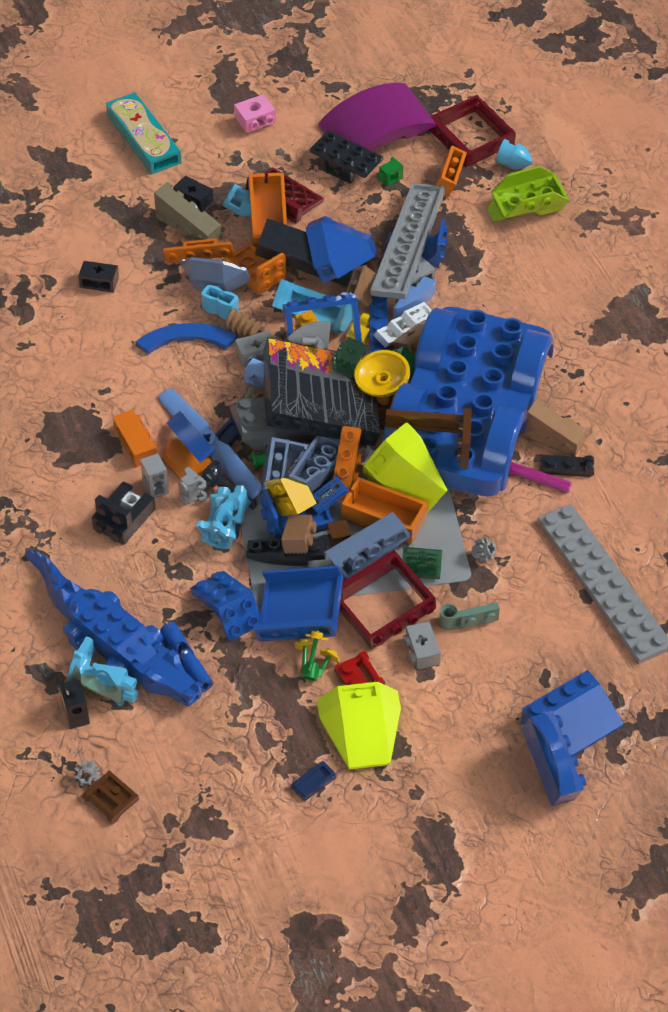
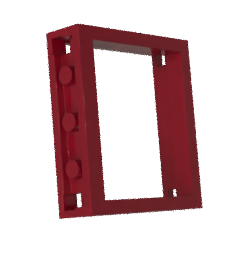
(466, 108)
(369, 575)

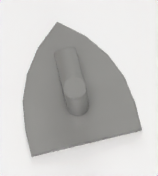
(312, 334)

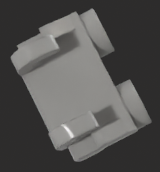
(191, 487)

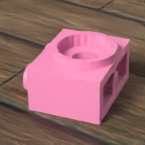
(254, 113)

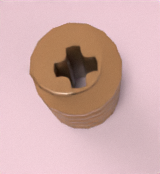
(242, 324)

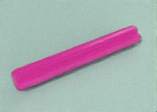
(540, 477)

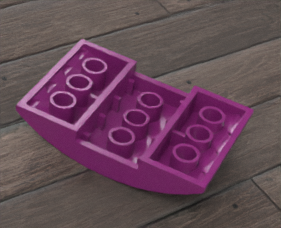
(378, 116)

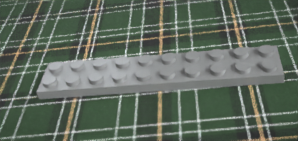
(408, 241)
(605, 583)

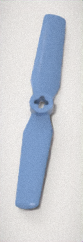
(229, 461)

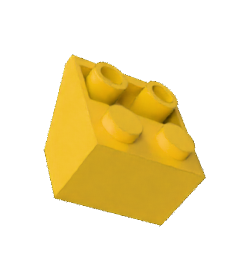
(289, 496)

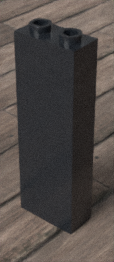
(292, 242)

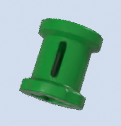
(257, 459)

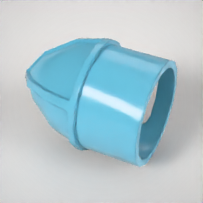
(513, 156)
(238, 201)

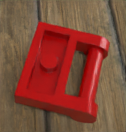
(350, 674)

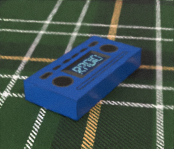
(329, 495)

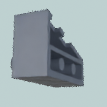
(281, 459)

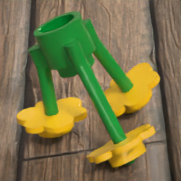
(310, 668)

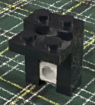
(122, 513)

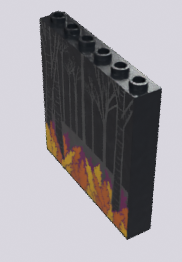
(311, 397)

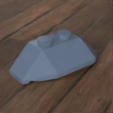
(214, 272)

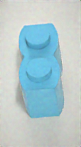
(218, 301)

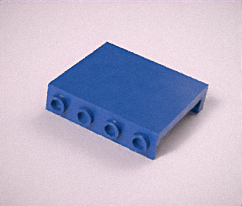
(300, 603)

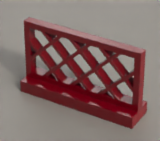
(293, 207)

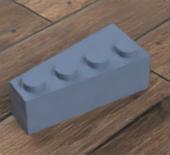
(316, 463)
(368, 545)

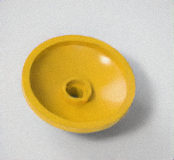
(378, 367)

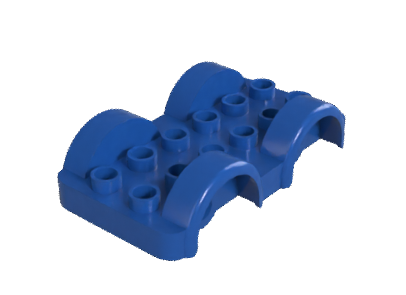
(478, 366)

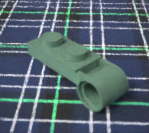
(451, 618)

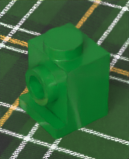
(390, 172)

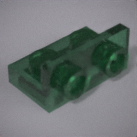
(423, 562)

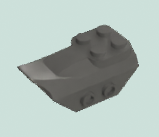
(251, 424)

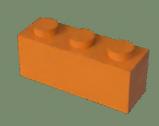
(451, 169)
(134, 436)

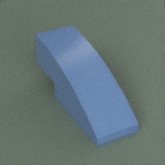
(421, 293)

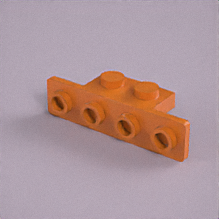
(199, 249)
(348, 457)

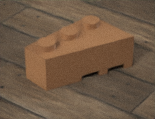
(554, 430)

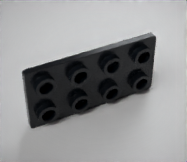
(344, 158)

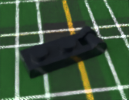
(567, 465)

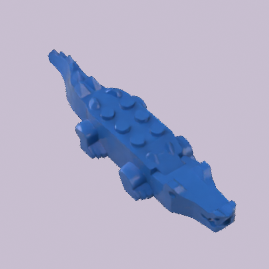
(117, 635)

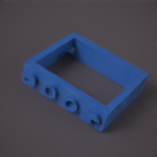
(327, 301)

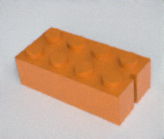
(266, 202)
(372, 502)

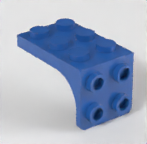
(434, 247)
(277, 523)
(230, 601)

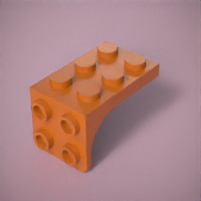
(263, 272)

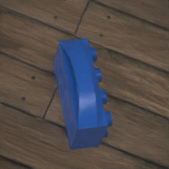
(553, 758)

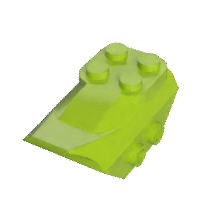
(527, 193)

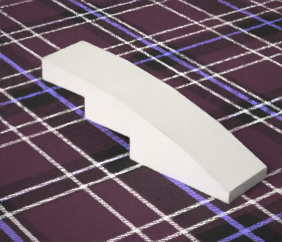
(402, 324)

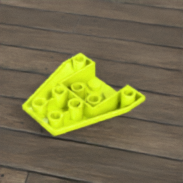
(406, 467)
(361, 722)

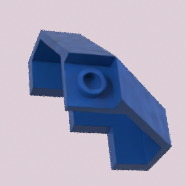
(337, 248)

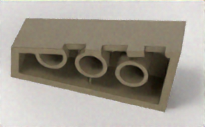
(184, 216)

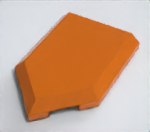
(179, 458)

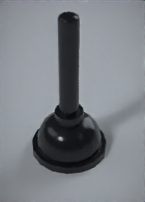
(215, 477)

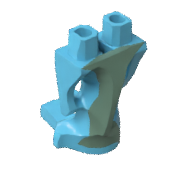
(102, 679)

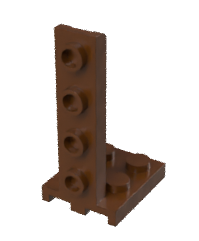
(438, 423)

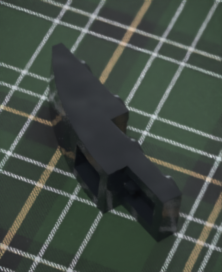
(272, 552)

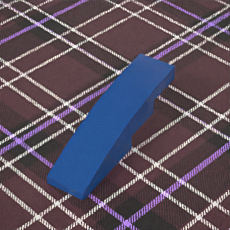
(190, 436)

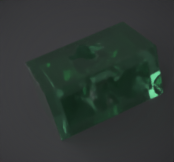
(348, 357)

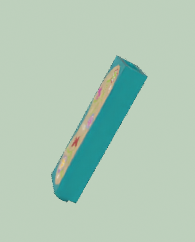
(143, 133)

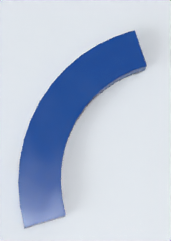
(185, 332)

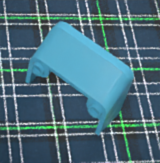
(339, 316)

